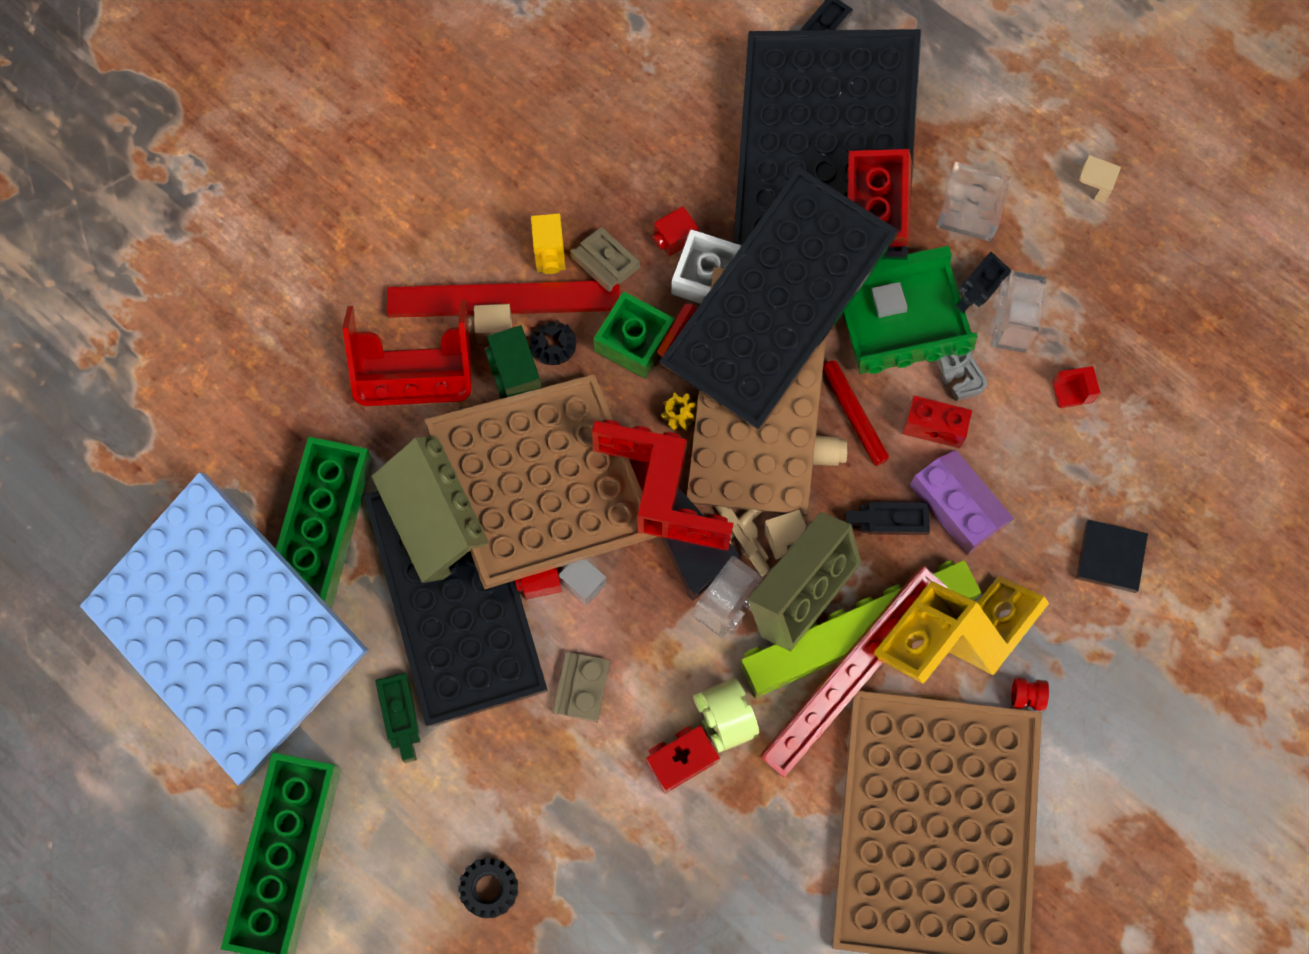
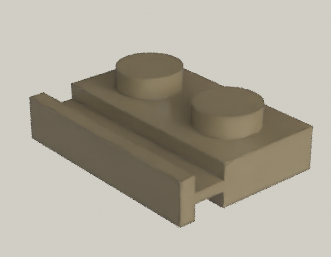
(605, 259)
(581, 687)

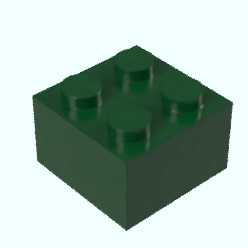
(512, 362)

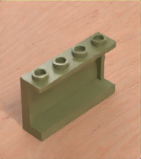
(429, 507)

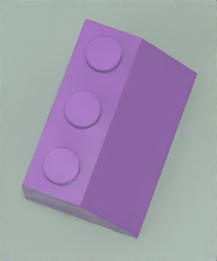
(960, 501)

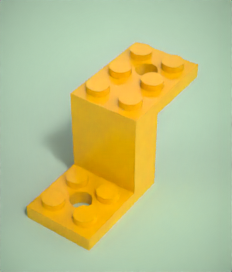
(961, 627)

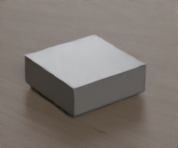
(889, 300)

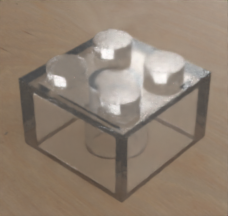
(973, 201)
(1017, 311)
(727, 598)

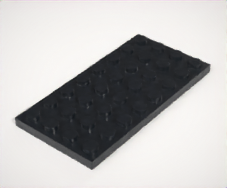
(779, 298)
(461, 641)

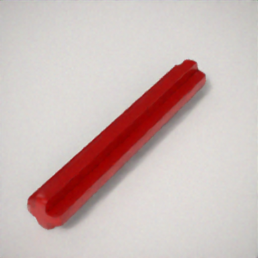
(855, 413)

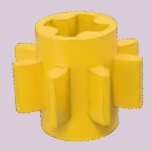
(680, 411)

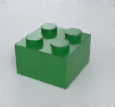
(633, 334)

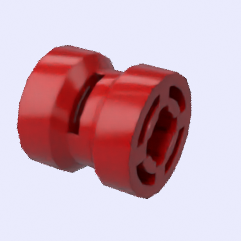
(1029, 694)

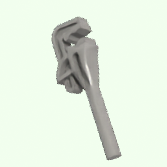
(955, 367)

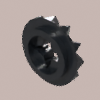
(553, 355)

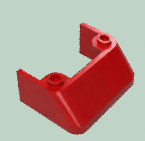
(408, 375)

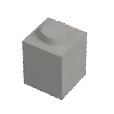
(582, 580)

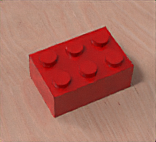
(883, 186)

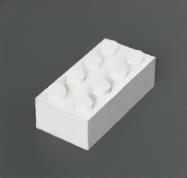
(695, 268)

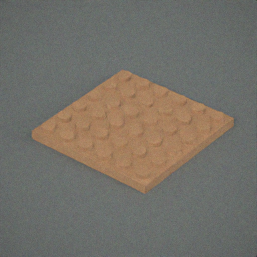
(539, 482)

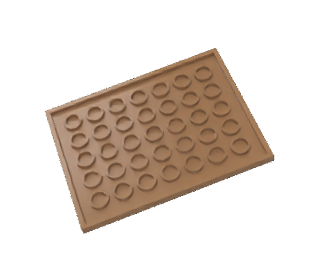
(937, 828)

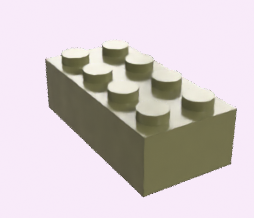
(805, 581)

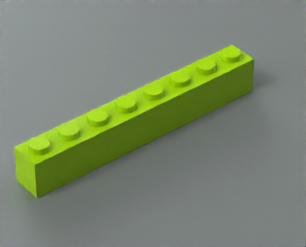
(831, 640)

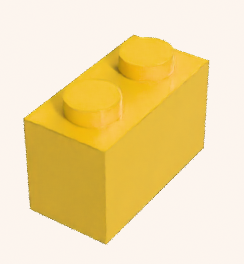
(548, 243)

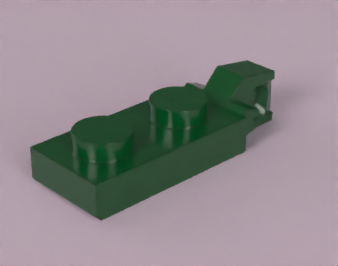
(399, 714)

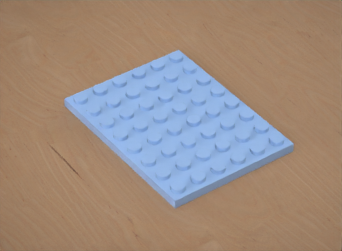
(223, 628)

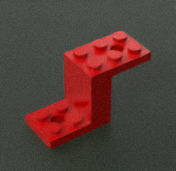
(666, 460)

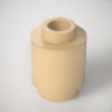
(830, 450)

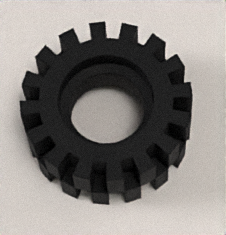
(469, 881)

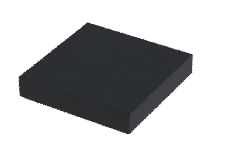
(1112, 556)

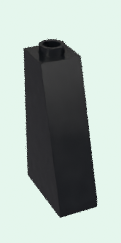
(696, 563)

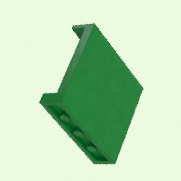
(925, 331)

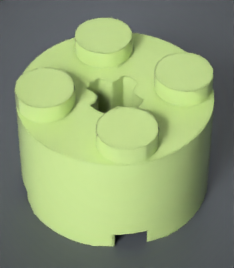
(726, 715)

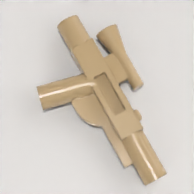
(745, 534)

